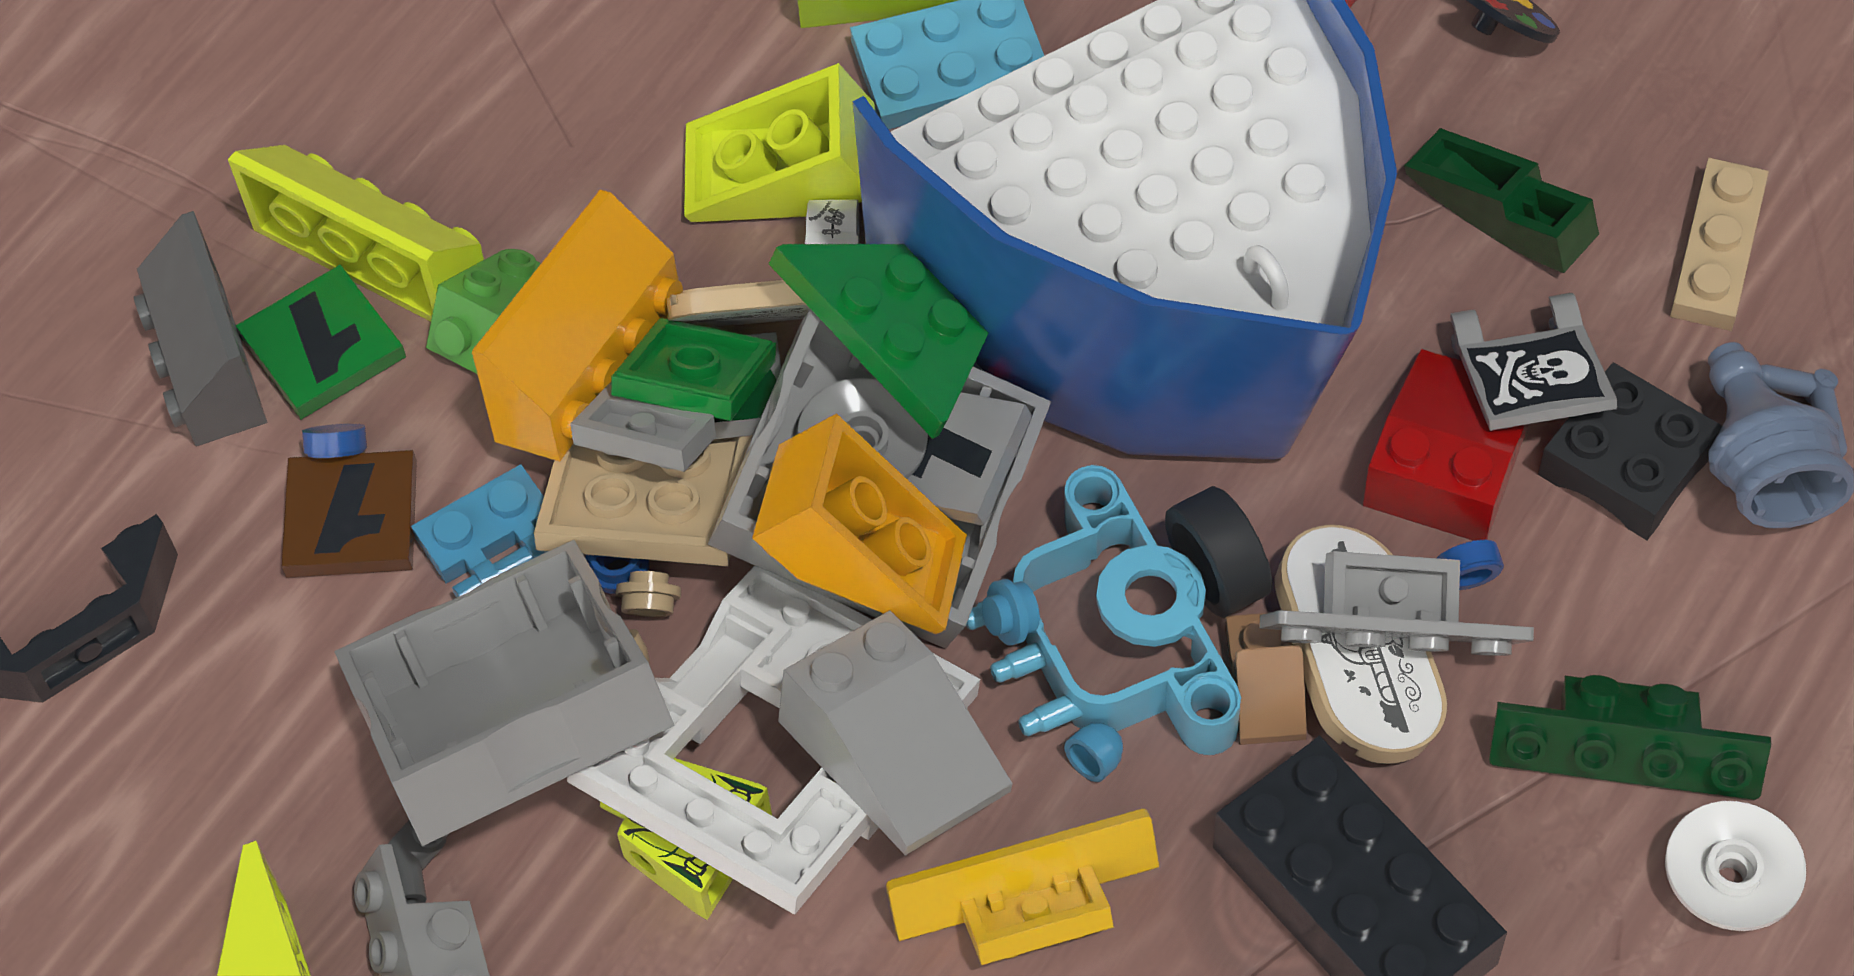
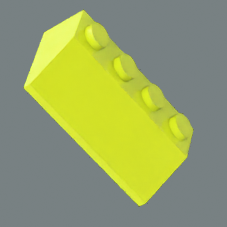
(351, 224)

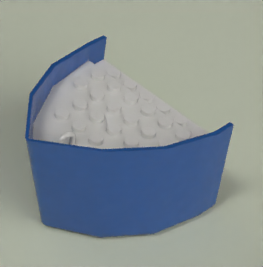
(1157, 218)

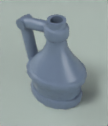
(1773, 450)

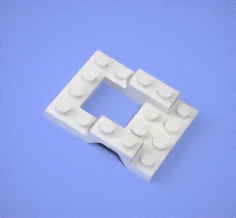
(751, 640)

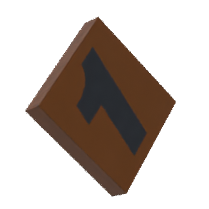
(349, 514)

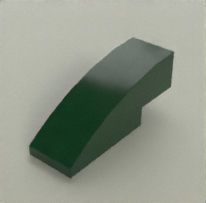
(1505, 198)

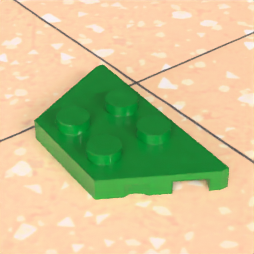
(890, 319)

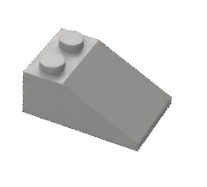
(892, 732)

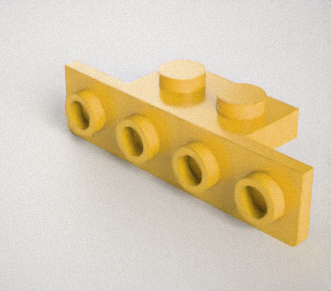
(1027, 891)

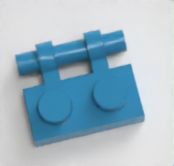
(482, 526)

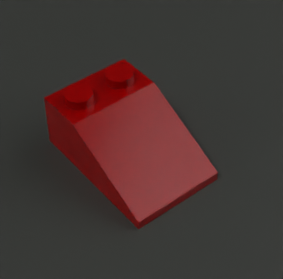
(1438, 454)

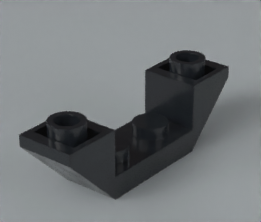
(108, 626)

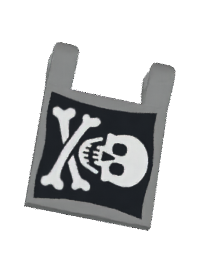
(1534, 373)

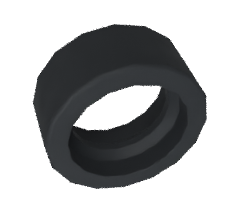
(1222, 547)

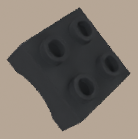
(1633, 455)

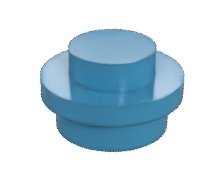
(1010, 611)

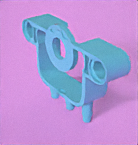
(1176, 690)

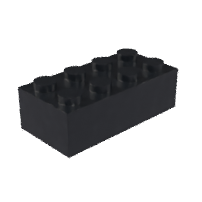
(1352, 875)

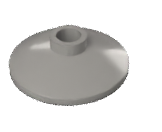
(874, 417)

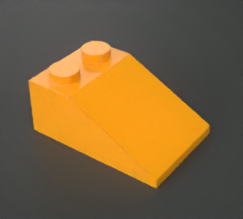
(859, 527)

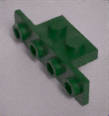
(1631, 738)

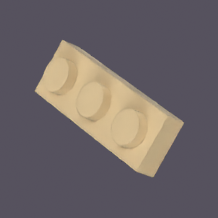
(1719, 244)

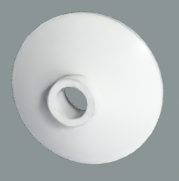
(1740, 839)

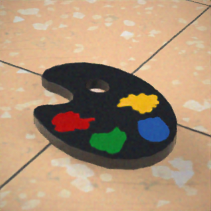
(1517, 15)

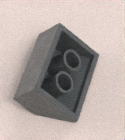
(196, 337)

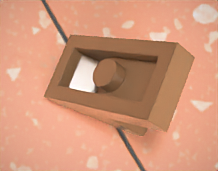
(1268, 680)

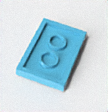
(941, 54)

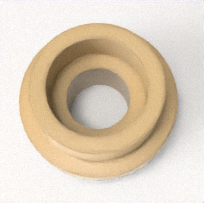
(648, 594)

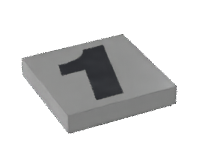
(971, 456)

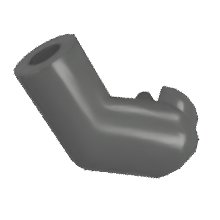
(412, 859)

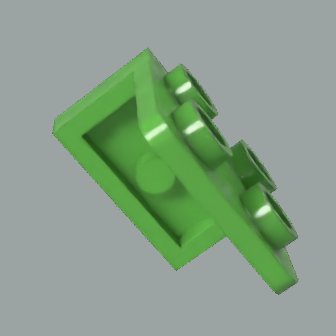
(473, 302)

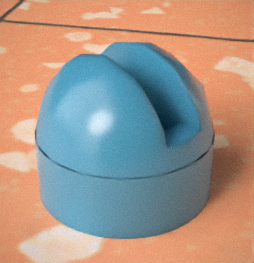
(1094, 751)

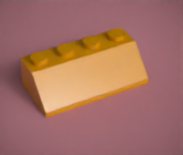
(573, 326)

